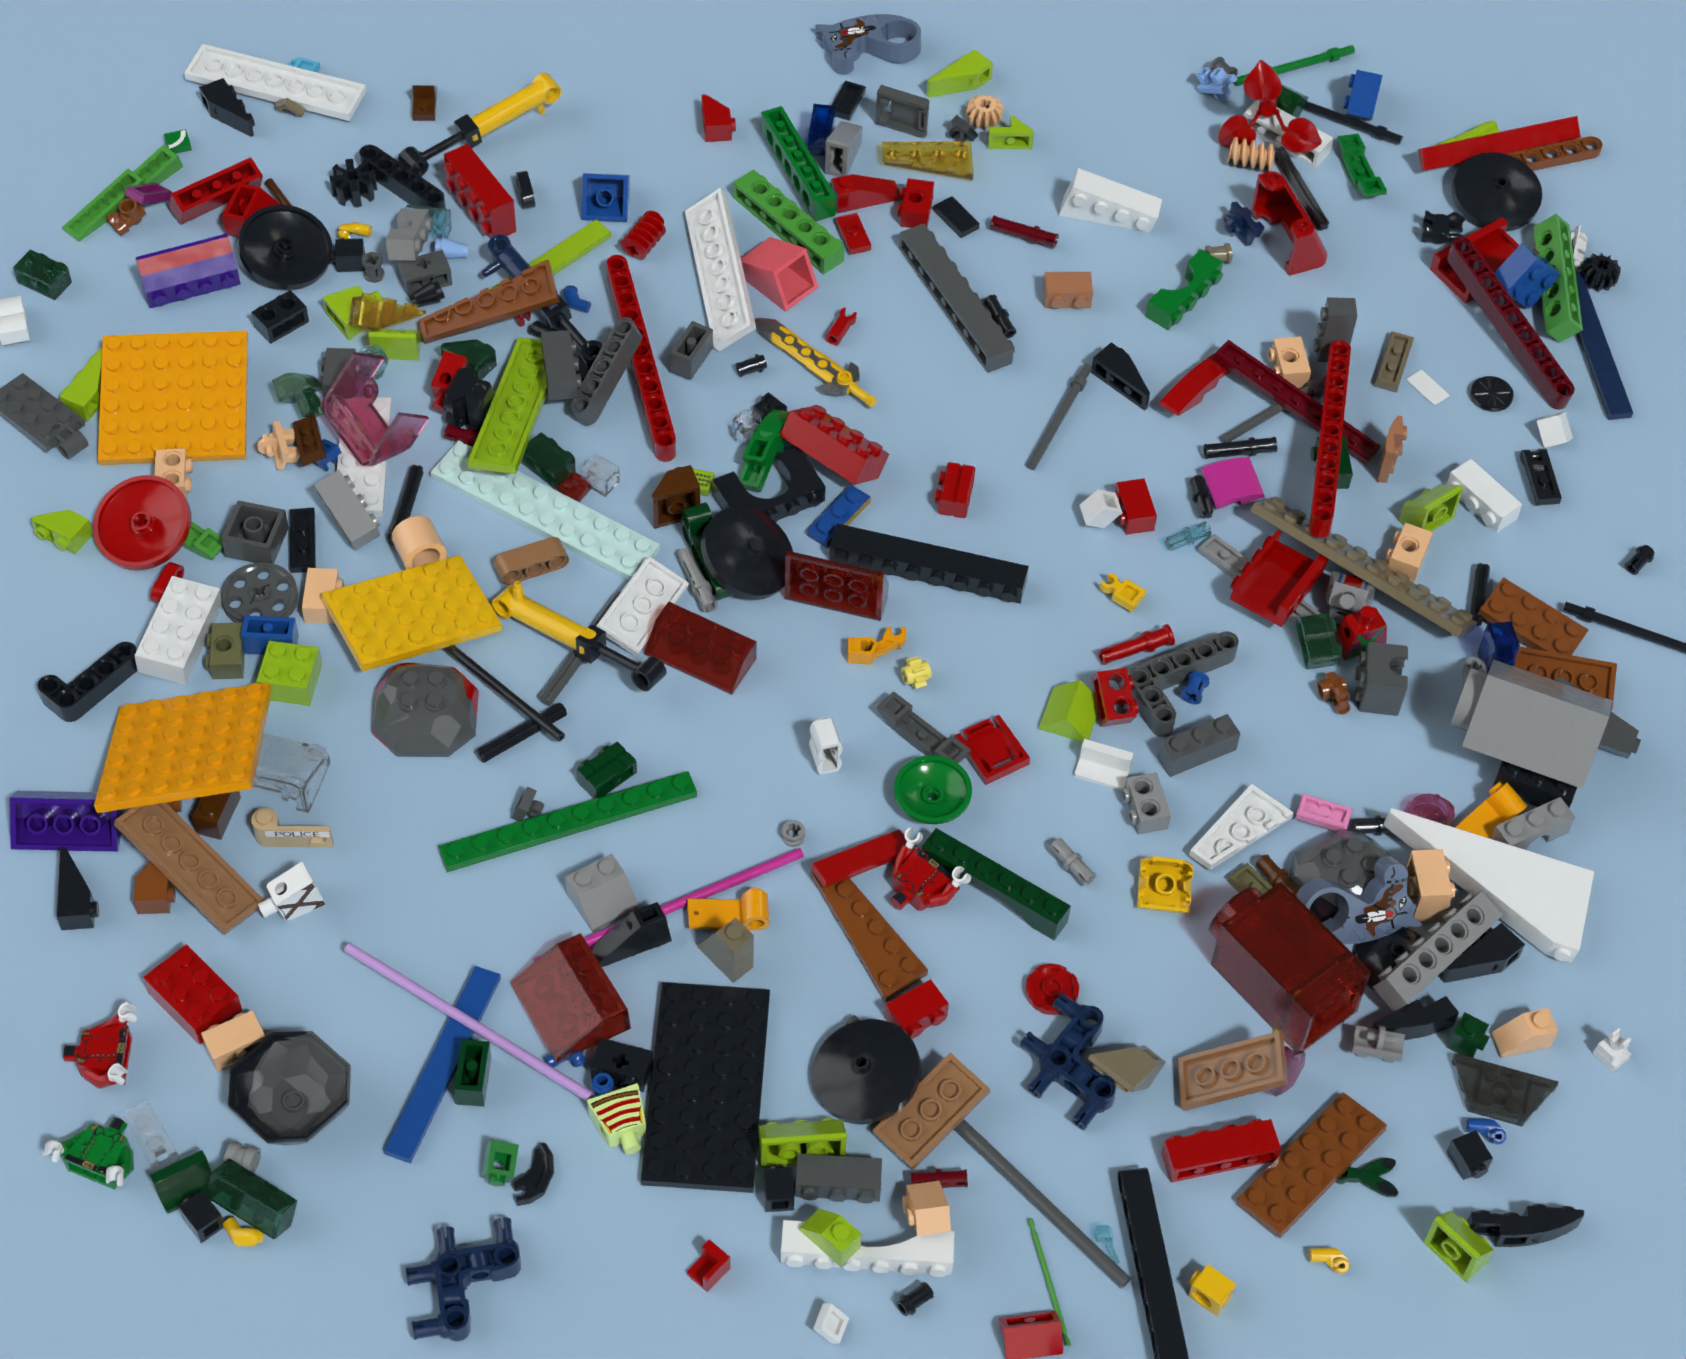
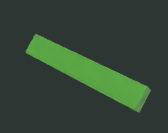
(153, 170)

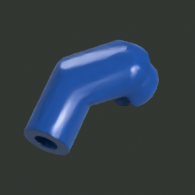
(572, 299)
(576, 1059)

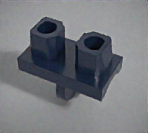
(1240, 222)

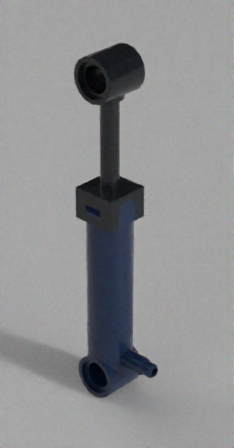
(555, 314)

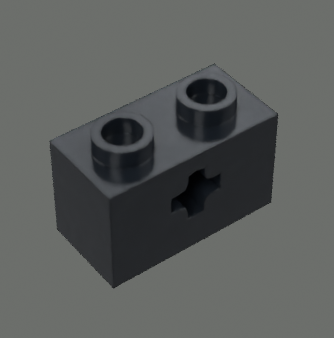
(635, 1063)

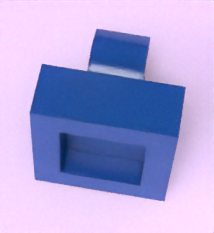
(332, 451)

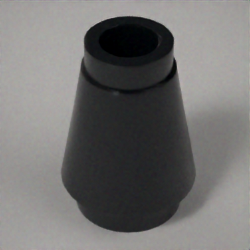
(427, 295)

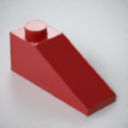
(862, 191)

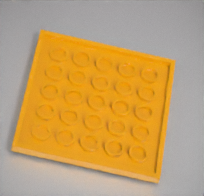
(173, 396)
(184, 747)

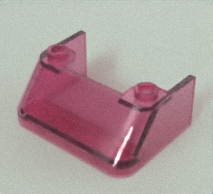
(358, 422)

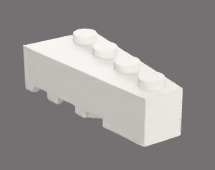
(1109, 203)

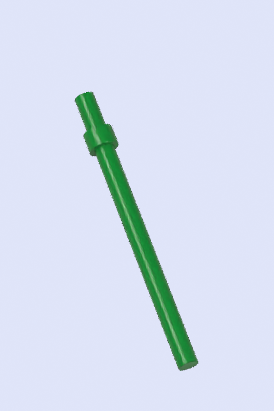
(1331, 55)

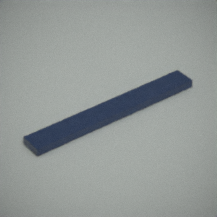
(1600, 358)

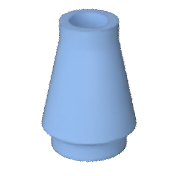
(451, 248)

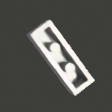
(1485, 496)

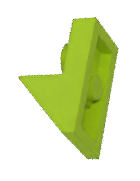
(1012, 137)

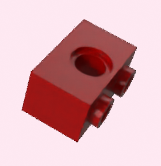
(917, 203)

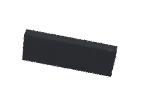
(302, 539)

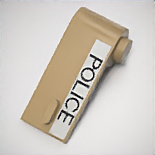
(271, 834)

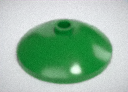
(932, 778)

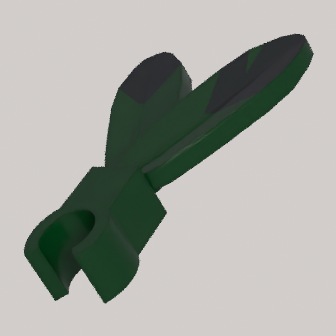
(1370, 1177)

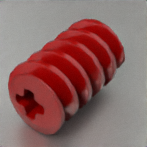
(644, 235)

